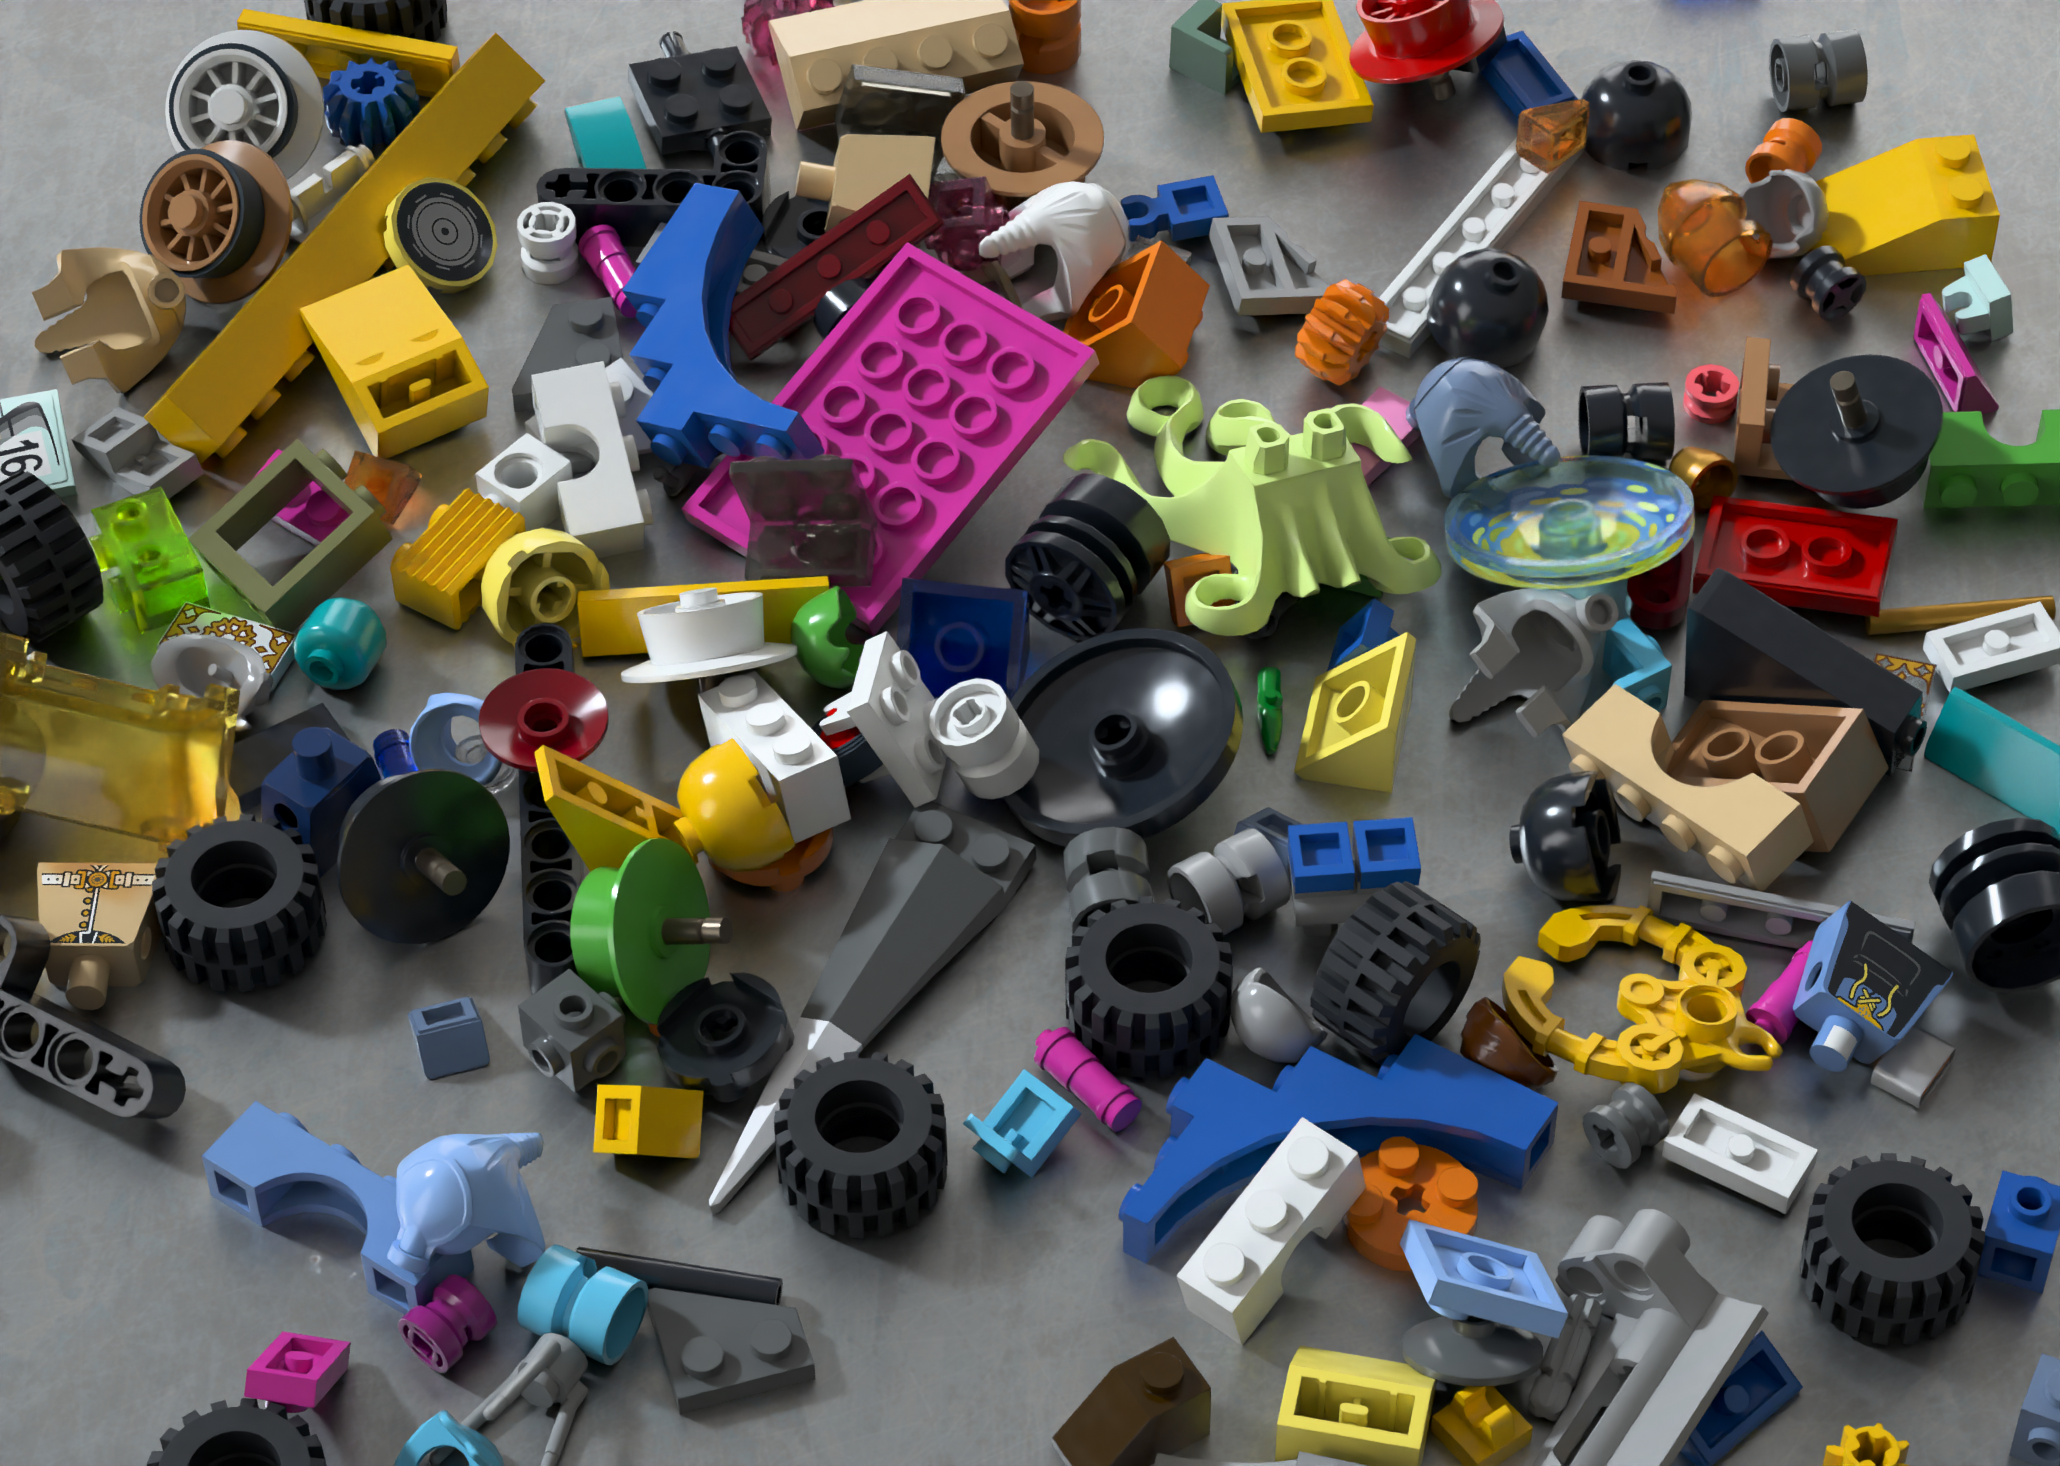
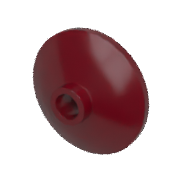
(539, 710)

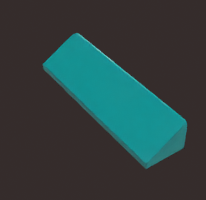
(1998, 756)

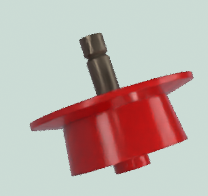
(1422, 39)

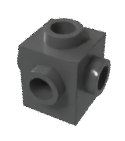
(573, 1031)

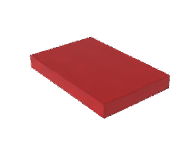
(1800, 553)

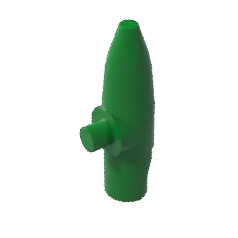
(1270, 707)

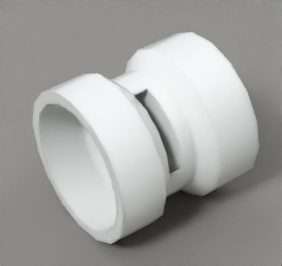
(548, 243)

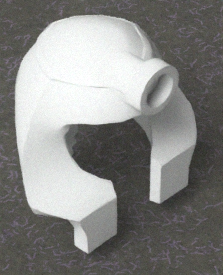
(1082, 227)

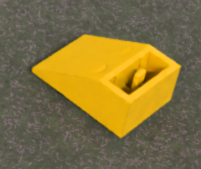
(397, 362)

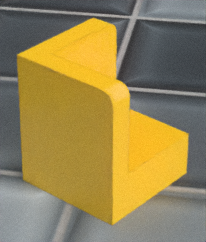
(648, 1121)

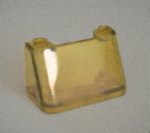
(111, 749)

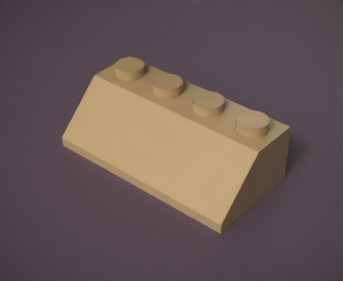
(920, 36)

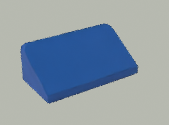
(1747, 1398)

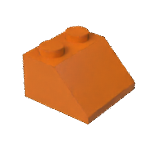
(1141, 317)

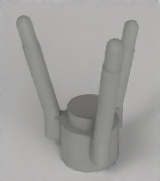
(543, 1378)

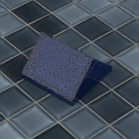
(965, 633)

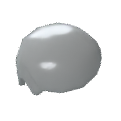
(1789, 209)
(1271, 1020)

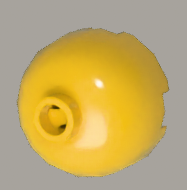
(730, 812)

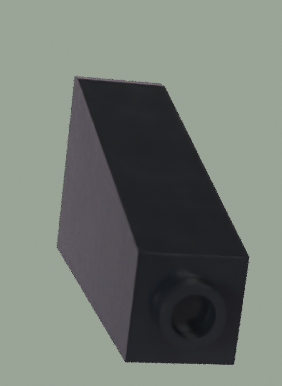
(1761, 652)

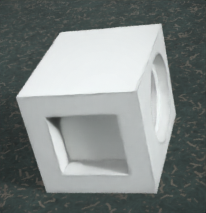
(526, 480)

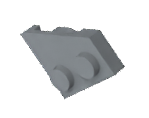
(1264, 267)

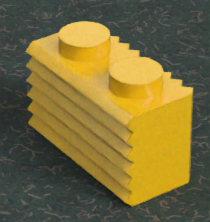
(447, 562)

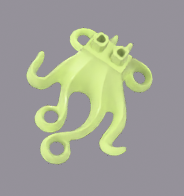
(1278, 505)

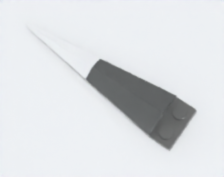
(918, 910)

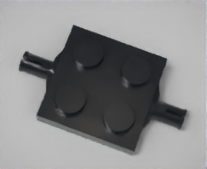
(697, 96)

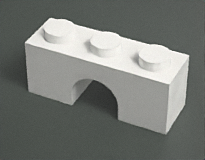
(580, 414)
(789, 756)
(1241, 1262)

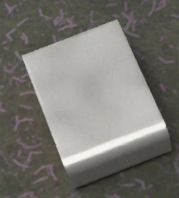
(1913, 1066)

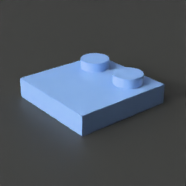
(1482, 1279)

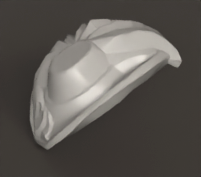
(204, 659)

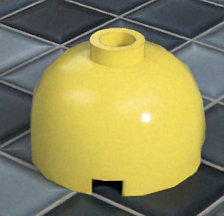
(538, 581)

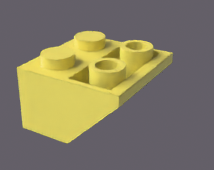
(1354, 1409)

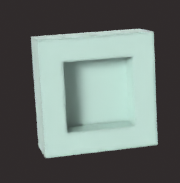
(1984, 297)

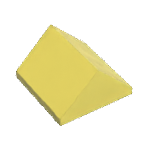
(1359, 718)

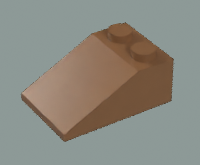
(1808, 752)

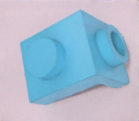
(1637, 664)
(1023, 1125)

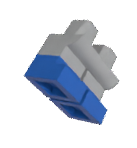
(1333, 881)

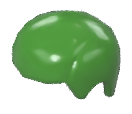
(822, 640)

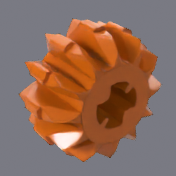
(1342, 332)

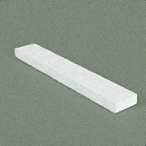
(1482, 220)

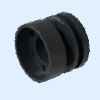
(1088, 556)
(2003, 903)

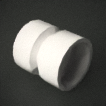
(984, 738)

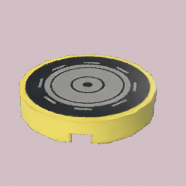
(441, 234)

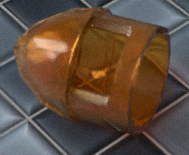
(1708, 236)

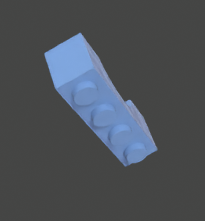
(277, 1169)

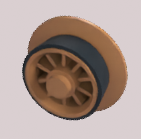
(218, 219)

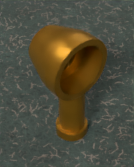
(1705, 474)

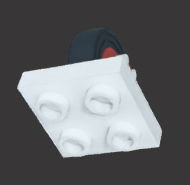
(886, 724)

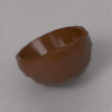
(1497, 1045)

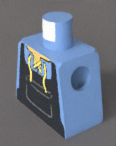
(1863, 988)

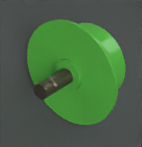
(645, 927)

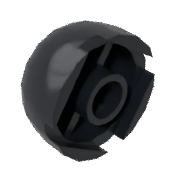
(1637, 115)
(1488, 307)
(1568, 838)

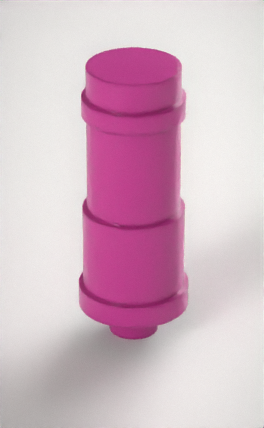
(610, 263)
(1775, 1007)
(1084, 1075)

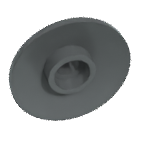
(1472, 1351)

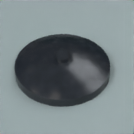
(1125, 734)

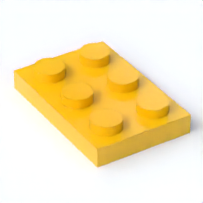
(1295, 64)

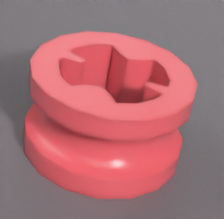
(1709, 408)

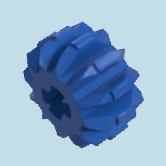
(370, 103)

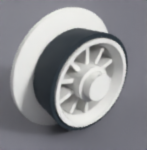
(249, 92)

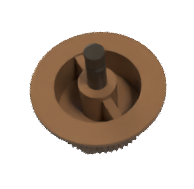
(1022, 138)

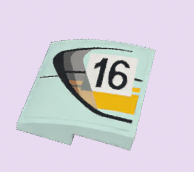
(36, 440)

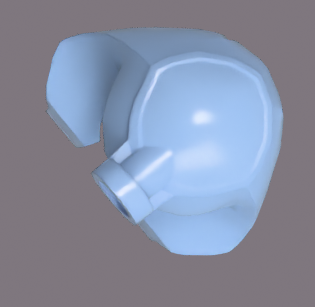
(462, 1193)

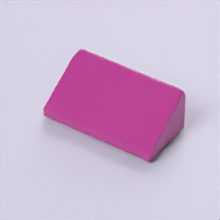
(1951, 360)

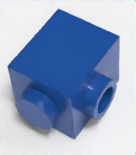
(2021, 1232)

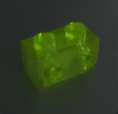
(147, 559)

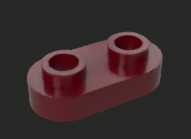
(1661, 594)

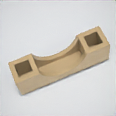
(1740, 827)

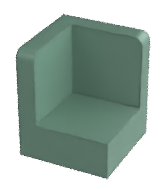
(1200, 51)

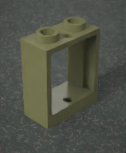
(324, 568)

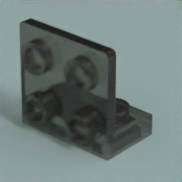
(899, 104)
(806, 519)

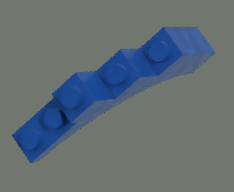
(686, 304)
(1232, 1126)

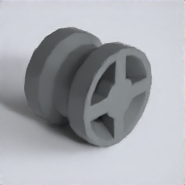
(1626, 1125)

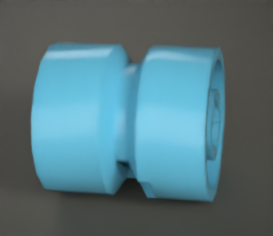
(588, 1306)

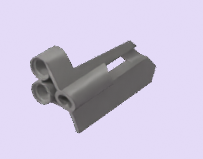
(1660, 1355)

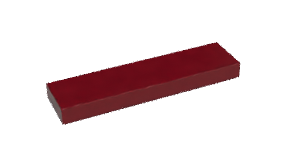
(848, 251)

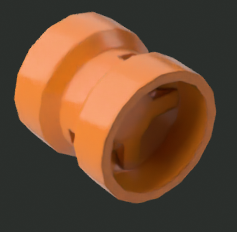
(1785, 146)

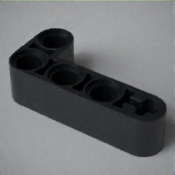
(643, 198)
(67, 1037)

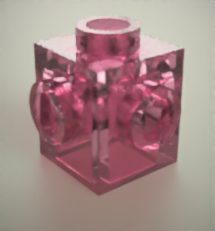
(969, 217)

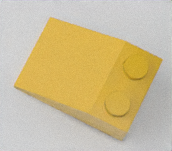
(1912, 208)

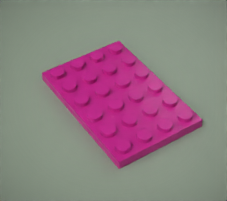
(932, 401)

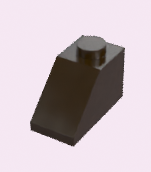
(1139, 1410)

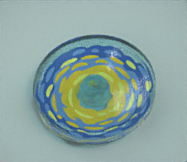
(1569, 522)

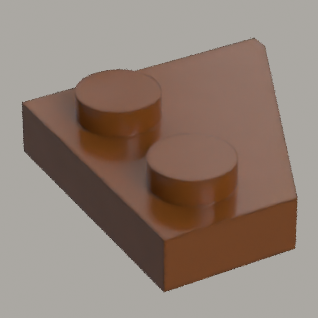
(1615, 261)

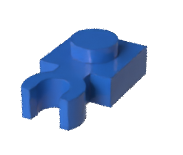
(1180, 207)

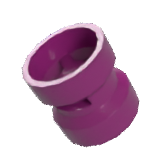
(447, 1323)

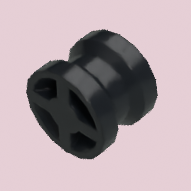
(1828, 283)

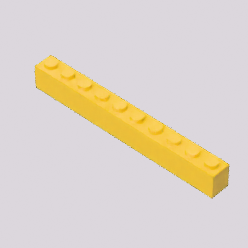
(344, 250)

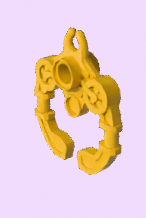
(1679, 1023)

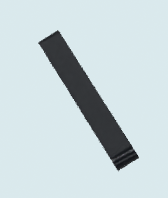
(548, 859)

